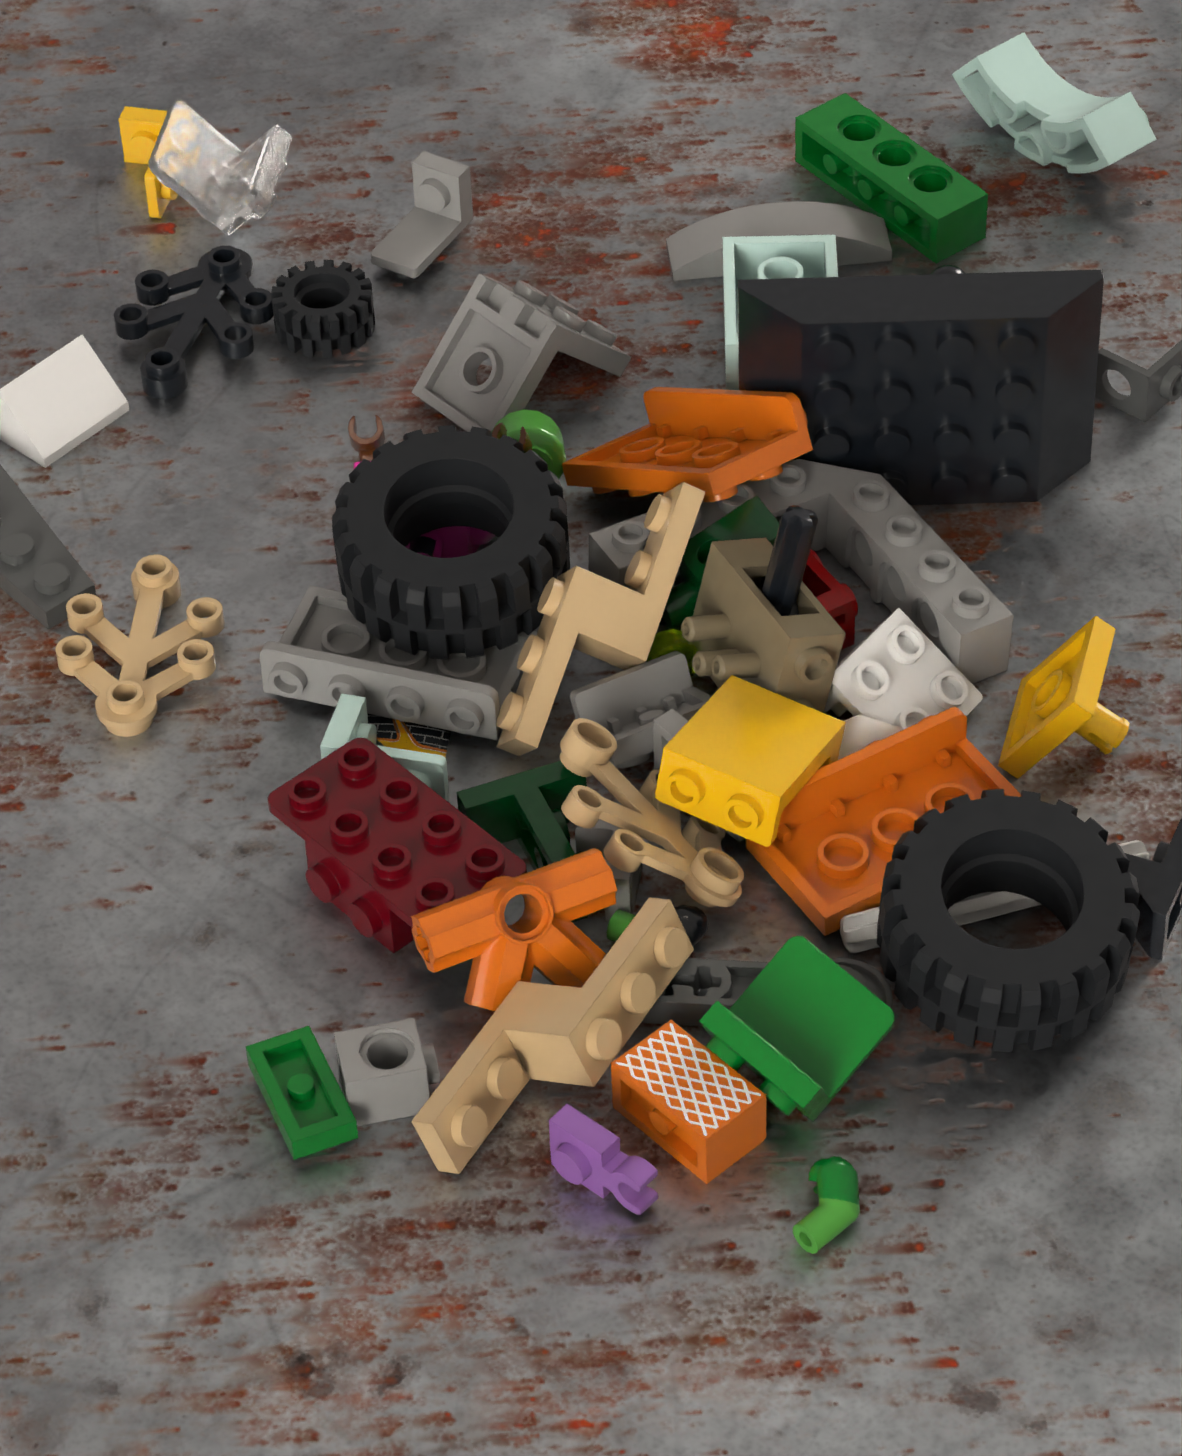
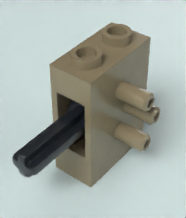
(762, 619)

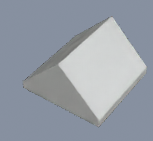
(59, 403)

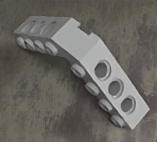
(876, 536)

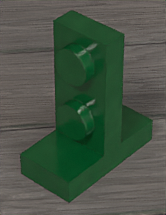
(527, 810)

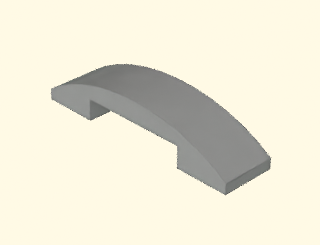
(698, 248)

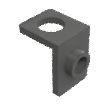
(1149, 387)

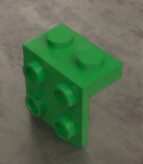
(800, 1028)

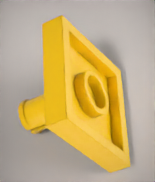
(1063, 699)

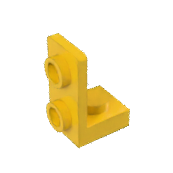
(139, 134)

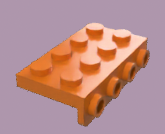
(698, 439)
(853, 812)

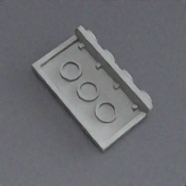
(334, 655)

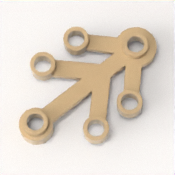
(131, 702)
(689, 854)

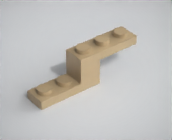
(598, 618)
(553, 1035)

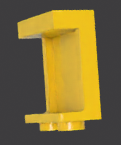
(746, 758)

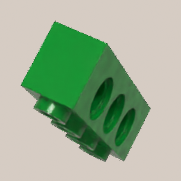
(891, 177)

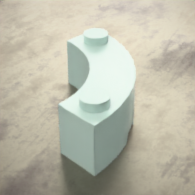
(1048, 114)

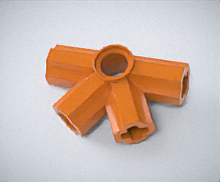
(538, 940)

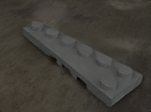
(33, 560)

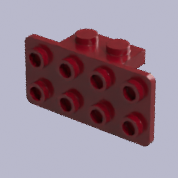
(385, 841)

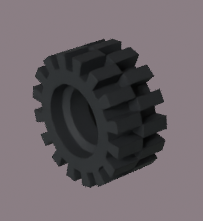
(323, 308)

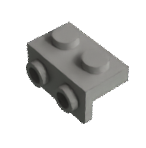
(636, 697)

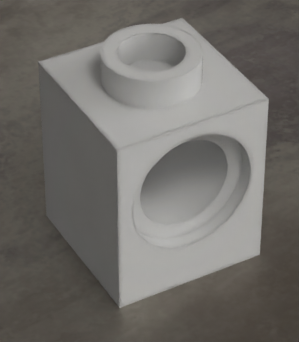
(385, 1070)

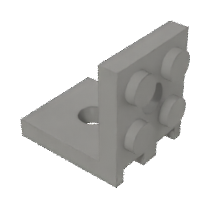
(521, 336)

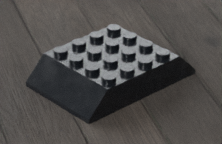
(934, 378)

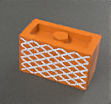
(688, 1101)

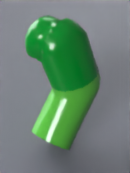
(837, 1206)

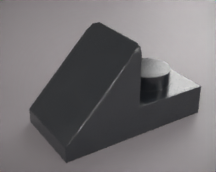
(1160, 894)

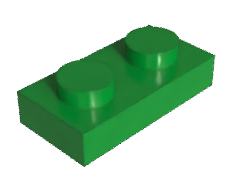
(301, 1092)

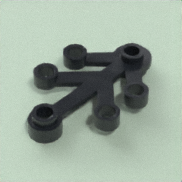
(218, 274)

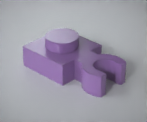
(592, 1157)

